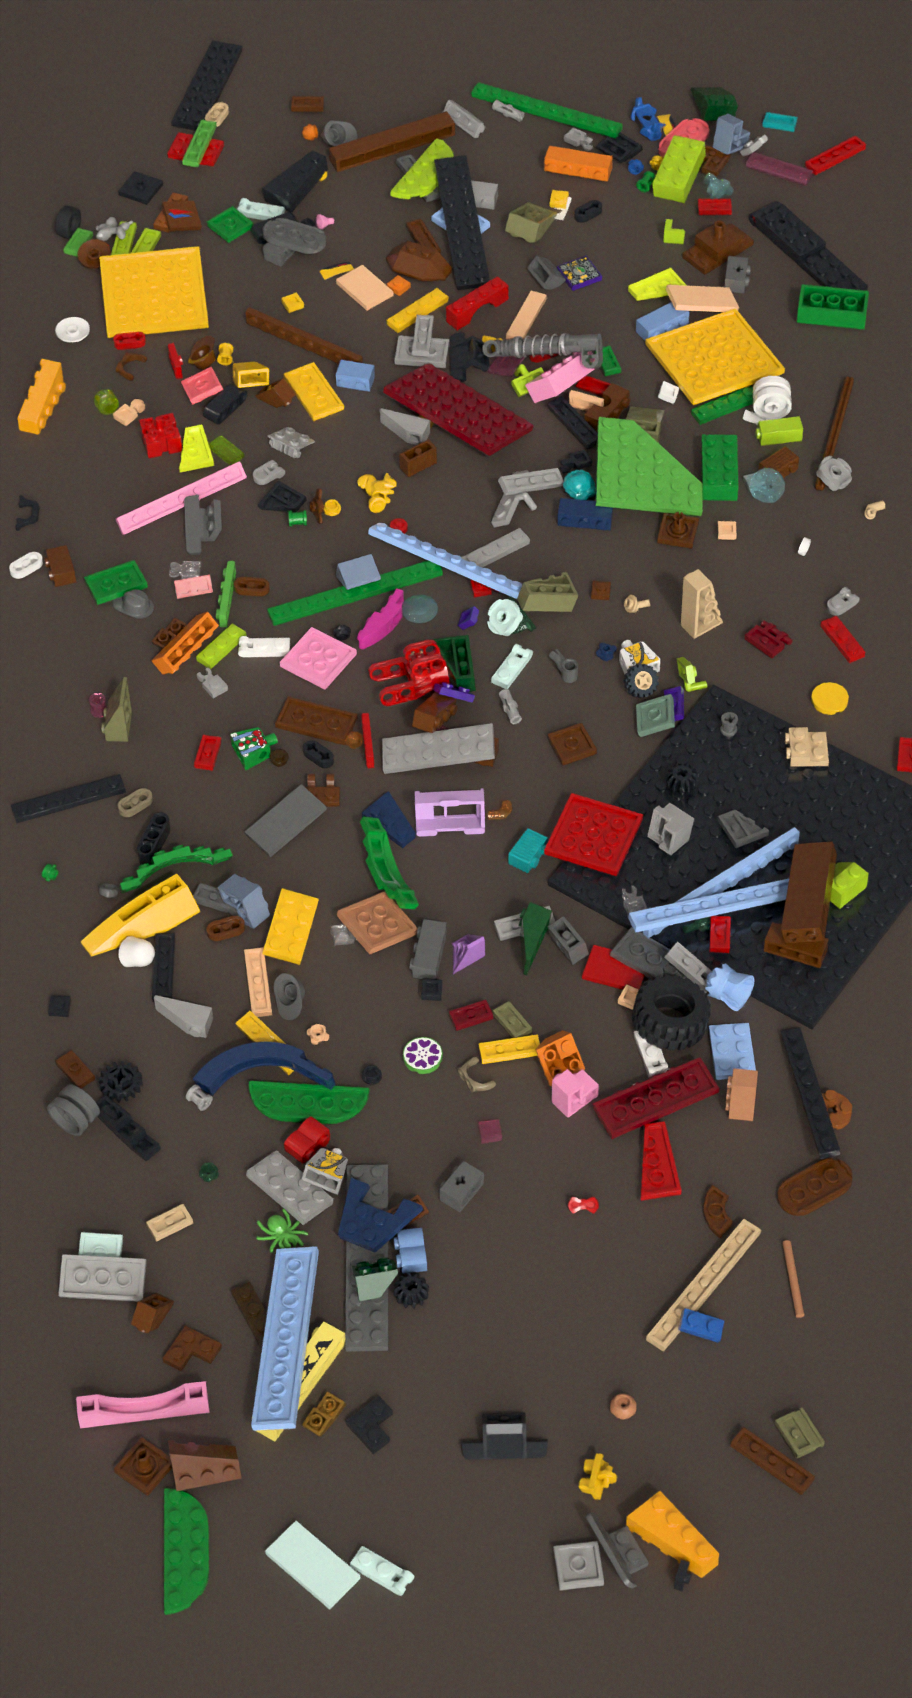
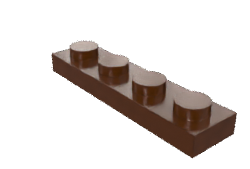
(772, 1461)

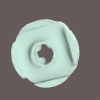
(512, 619)

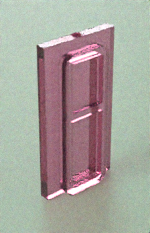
(505, 365)

